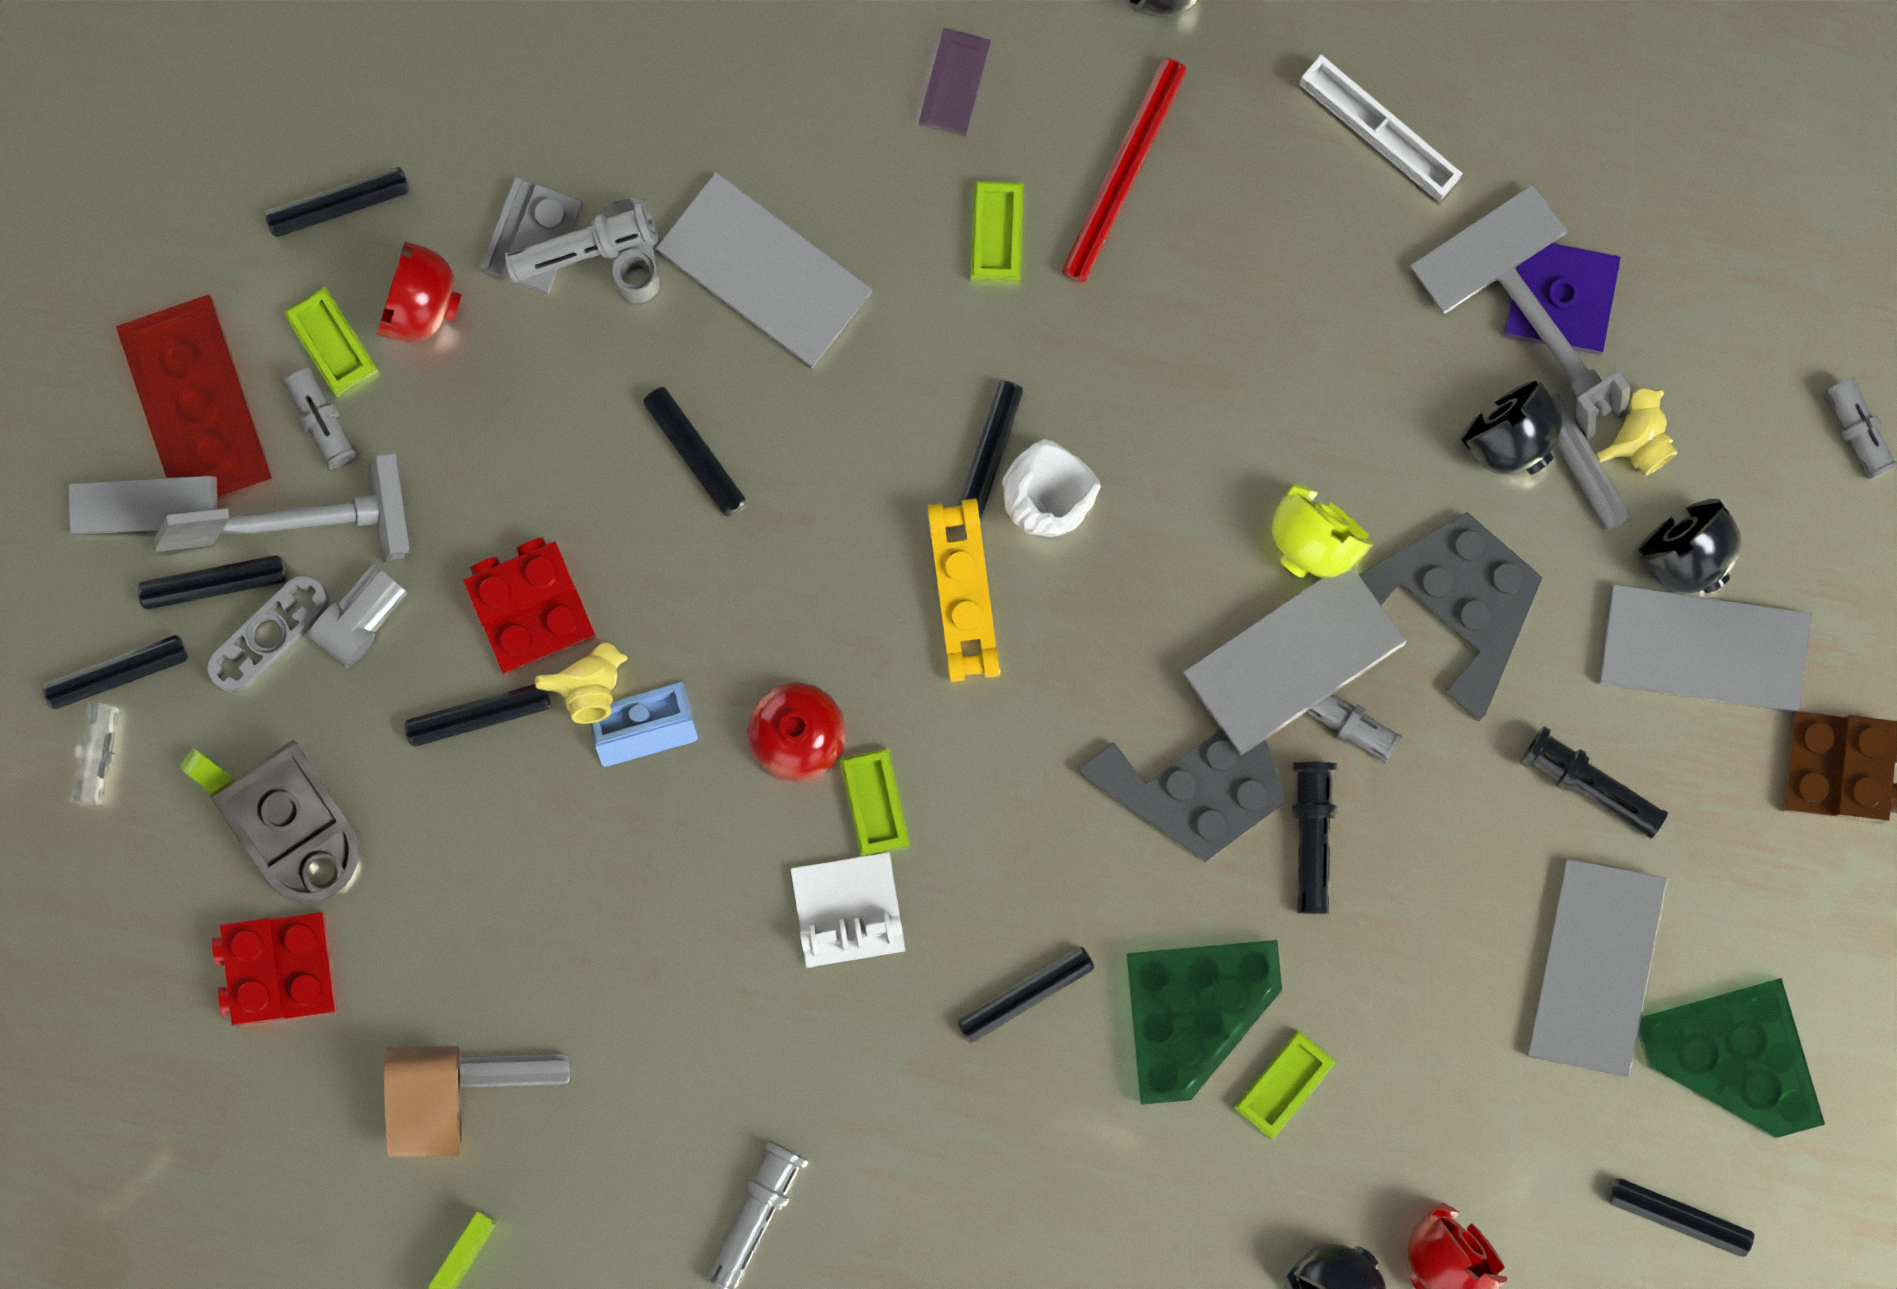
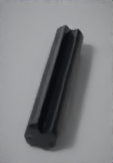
(336, 202)
(991, 443)
(694, 451)
(211, 582)
(114, 672)
(476, 715)
(1026, 994)
(1681, 1217)

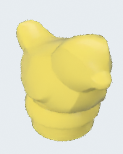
(1642, 434)
(587, 684)

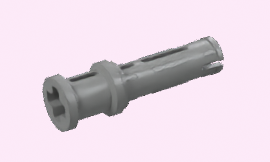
(603, 238)
(765, 1196)

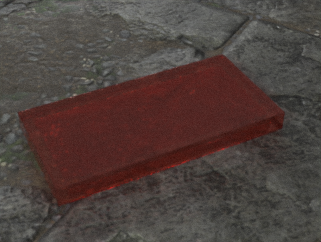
(195, 397)

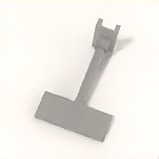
(1491, 253)
(380, 508)

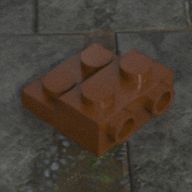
(1841, 767)

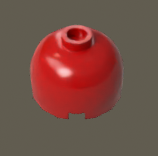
(419, 296)
(796, 732)
(1451, 1256)

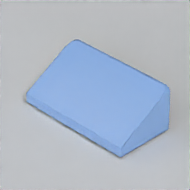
(644, 725)

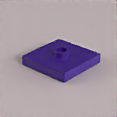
(1574, 291)

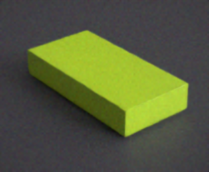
(997, 232)
(330, 341)
(874, 802)
(1284, 1084)
(464, 1252)

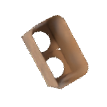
(423, 1101)

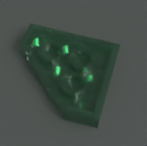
(1195, 1010)
(1738, 1056)

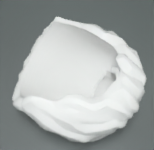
(1048, 490)

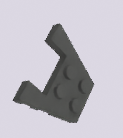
(1473, 589)
(1199, 799)

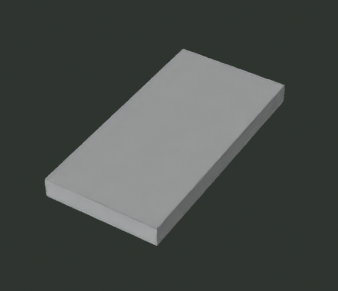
(764, 270)
(1705, 648)
(1294, 658)
(1598, 967)

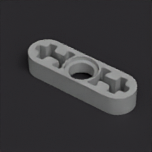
(251, 670)

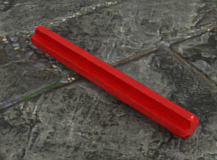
(1124, 170)

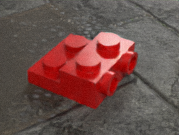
(528, 605)
(275, 969)

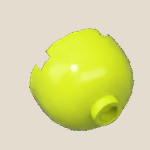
(1317, 535)

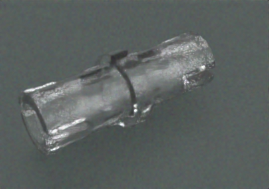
(95, 755)

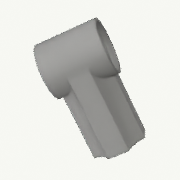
(632, 257)
(349, 626)

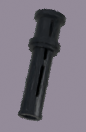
(1314, 813)
(1645, 818)

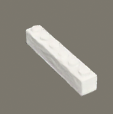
(1380, 128)

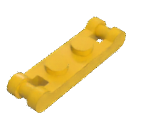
(963, 590)

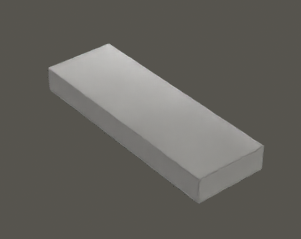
(137, 503)

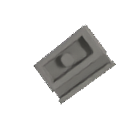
(527, 218)

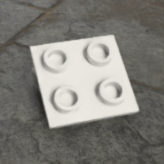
(848, 910)

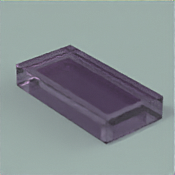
(954, 82)

